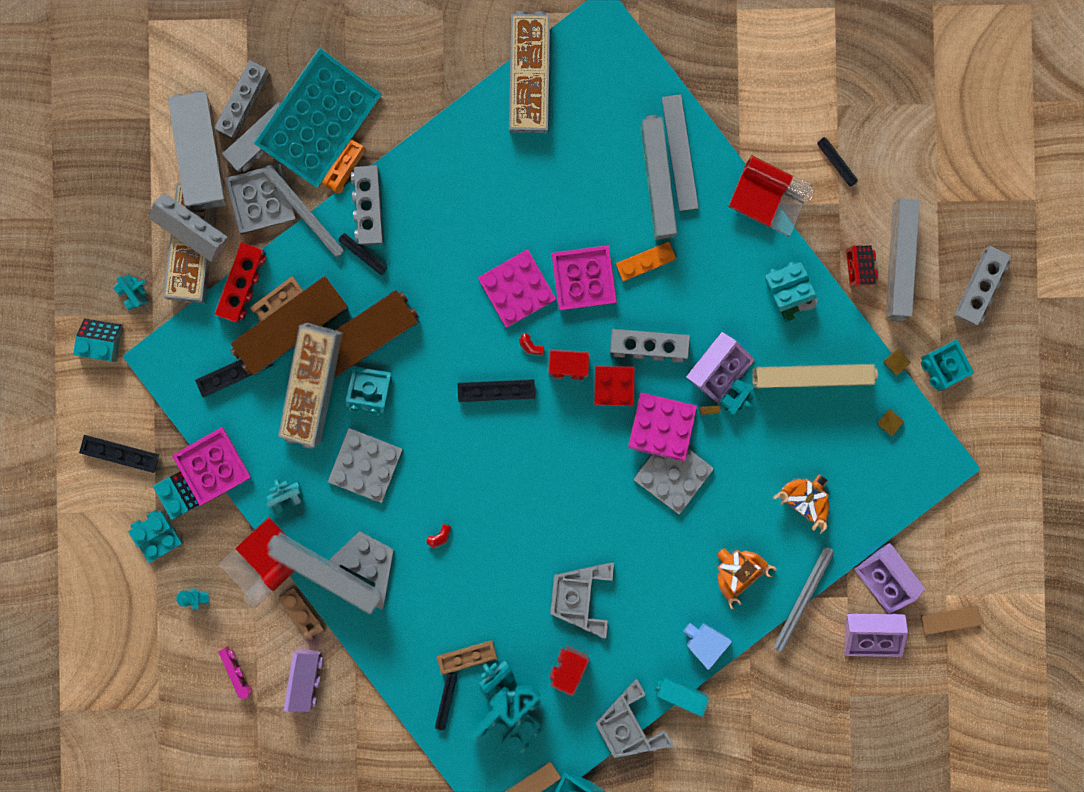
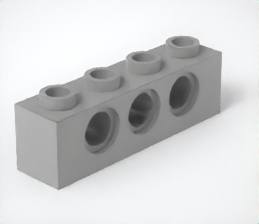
(242, 100)
(358, 177)
(1001, 262)
(680, 344)

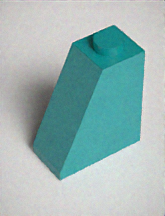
(682, 695)

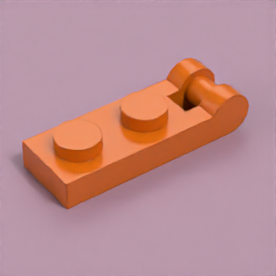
(344, 166)

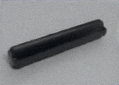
(837, 161)
(364, 255)
(446, 701)

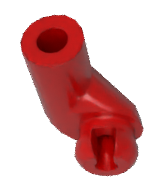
(529, 347)
(441, 538)

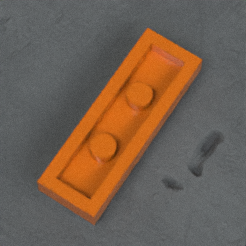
(645, 261)

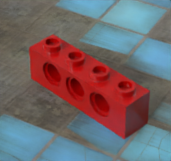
(231, 289)

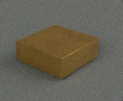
(896, 362)
(709, 410)
(890, 422)

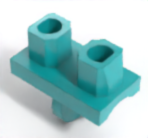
(133, 289)
(732, 404)
(281, 492)
(192, 598)
(494, 675)

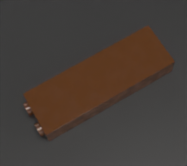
(374, 330)
(279, 331)

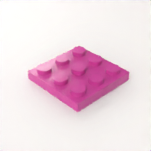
(583, 277)
(517, 288)
(662, 427)
(211, 466)

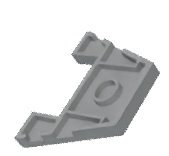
(368, 559)
(572, 597)
(623, 731)

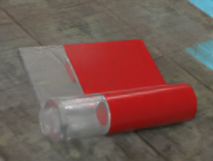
(770, 195)
(253, 567)

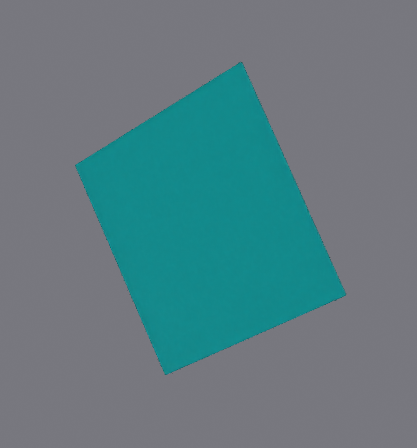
(552, 476)

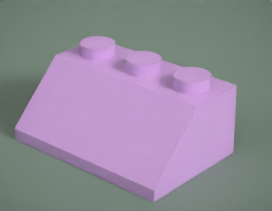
(720, 367)
(889, 579)
(875, 635)
(303, 680)

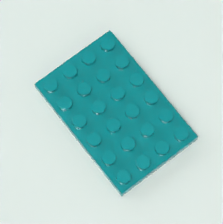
(317, 118)

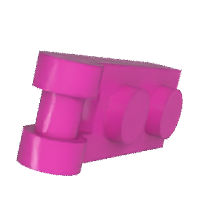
(235, 673)

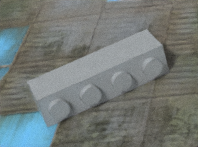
(243, 151)
(187, 227)

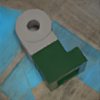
(788, 314)

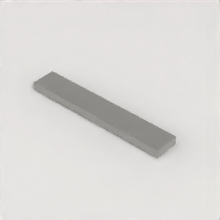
(680, 153)

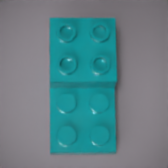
(525, 698)

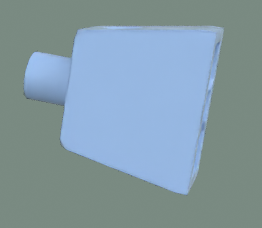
(706, 643)

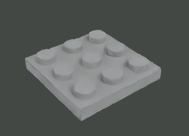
(257, 201)
(365, 465)
(673, 480)

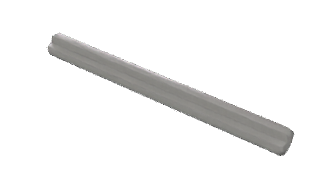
(303, 211)
(803, 599)

